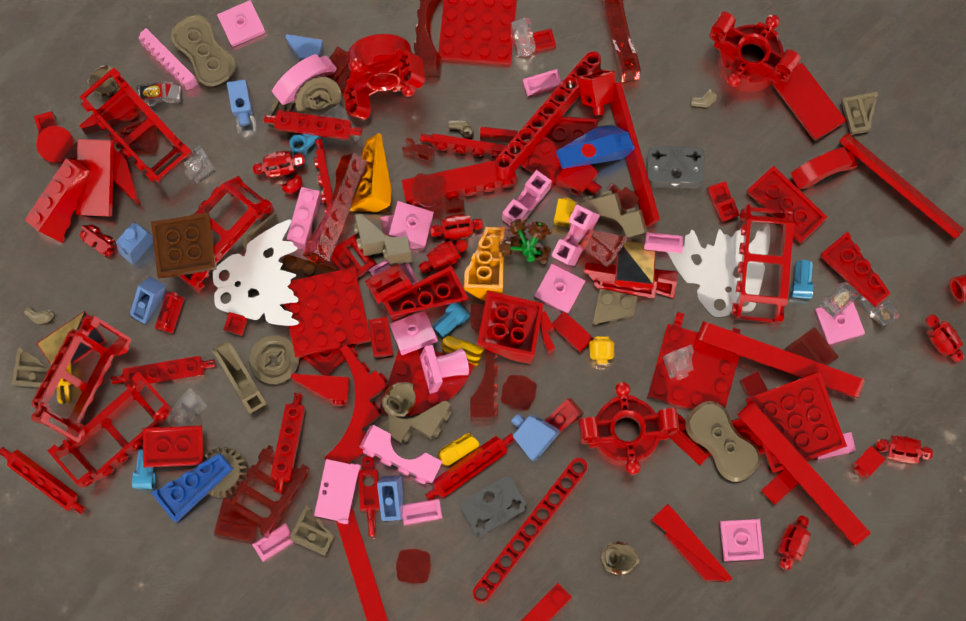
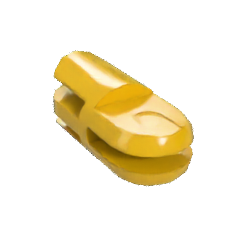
(472, 351)
(67, 392)
(458, 449)

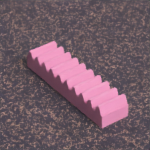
(167, 59)

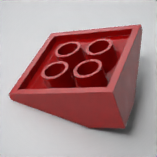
(510, 326)

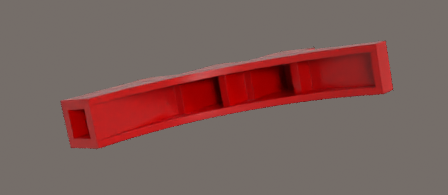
(364, 413)

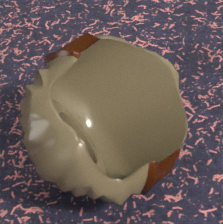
(108, 87)
(399, 399)
(619, 558)

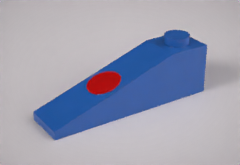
(596, 146)

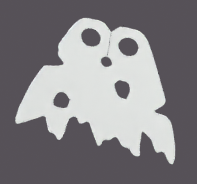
(718, 266)
(260, 274)

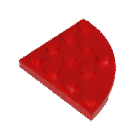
(409, 369)

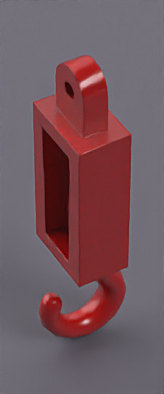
(369, 494)

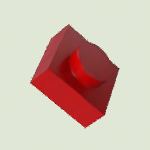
(235, 324)

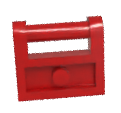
(344, 259)
(387, 283)

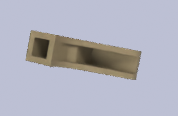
(610, 206)
(374, 241)
(239, 376)
(426, 424)

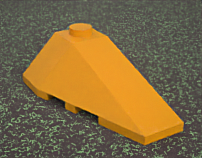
(375, 186)
(486, 265)

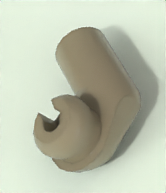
(708, 99)
(463, 126)
(39, 317)

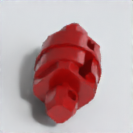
(278, 164)
(455, 222)
(443, 256)
(944, 338)
(904, 449)
(794, 542)

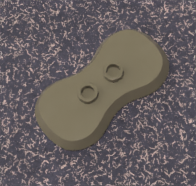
(209, 60)
(733, 453)

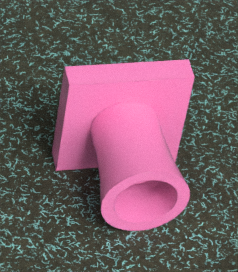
(443, 366)

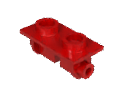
(92, 235)
(169, 312)

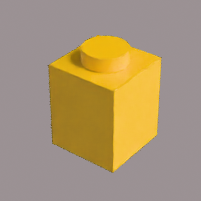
(563, 212)

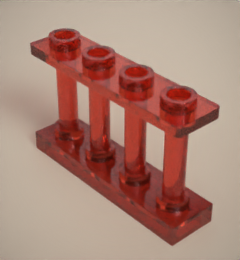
(278, 507)

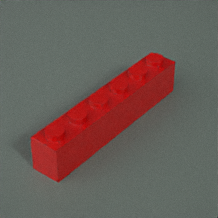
(465, 181)

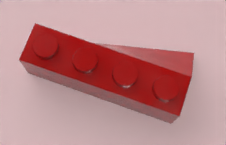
(58, 201)
(428, 293)

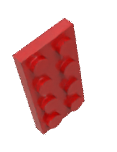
(778, 192)

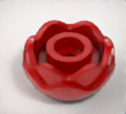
(292, 184)

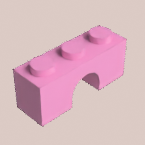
(533, 193)
(305, 210)
(567, 248)

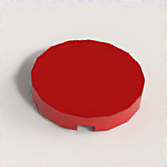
(54, 143)

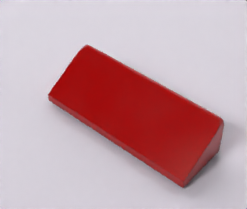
(689, 446)

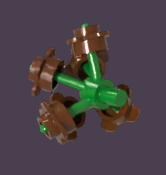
(530, 248)

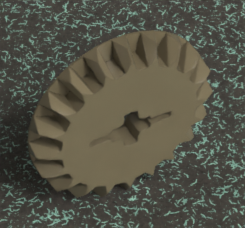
(321, 86)
(260, 358)
(229, 484)

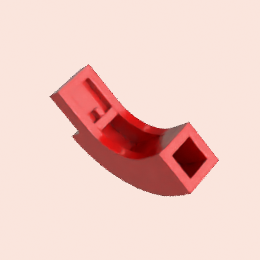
(823, 166)

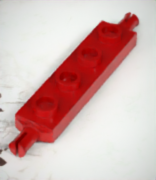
(313, 125)
(463, 145)
(323, 177)
(166, 370)
(287, 442)
(469, 466)
(42, 480)

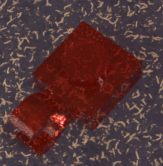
(420, 151)
(627, 197)

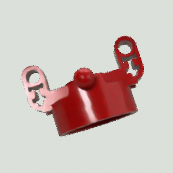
(380, 64)
(749, 75)
(653, 426)

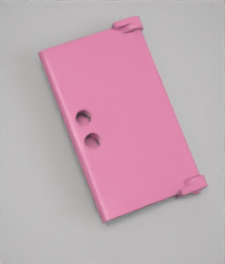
(339, 490)

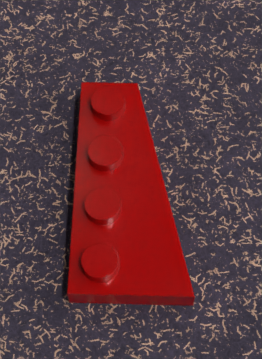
(851, 265)

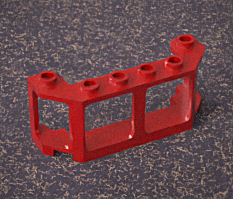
(151, 120)
(230, 236)
(783, 260)
(103, 420)
(75, 429)

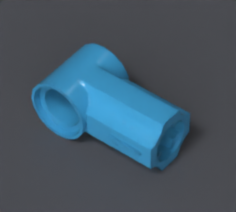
(304, 139)
(802, 284)
(453, 316)
(143, 477)

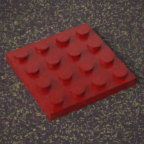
(477, 31)
(327, 313)
(803, 416)

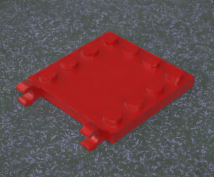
(707, 382)

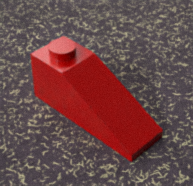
(118, 115)
(123, 176)
(330, 388)
(549, 605)

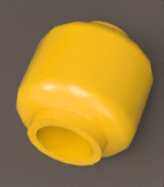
(601, 349)

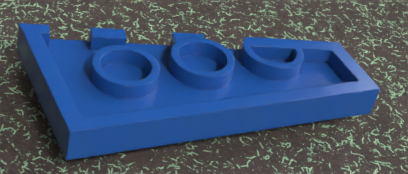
(185, 492)

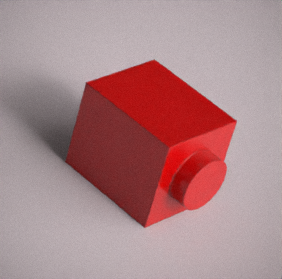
(868, 462)

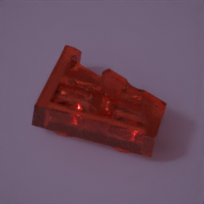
(813, 347)
(234, 527)

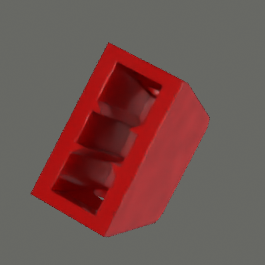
(597, 89)
(579, 180)

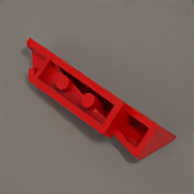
(604, 278)
(690, 546)

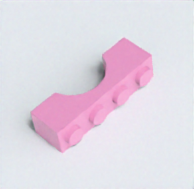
(378, 443)

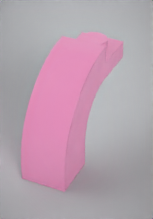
(289, 83)

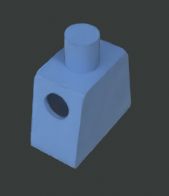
(240, 95)
(134, 242)
(534, 435)

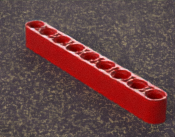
(545, 121)
(779, 358)
(803, 473)
(532, 520)

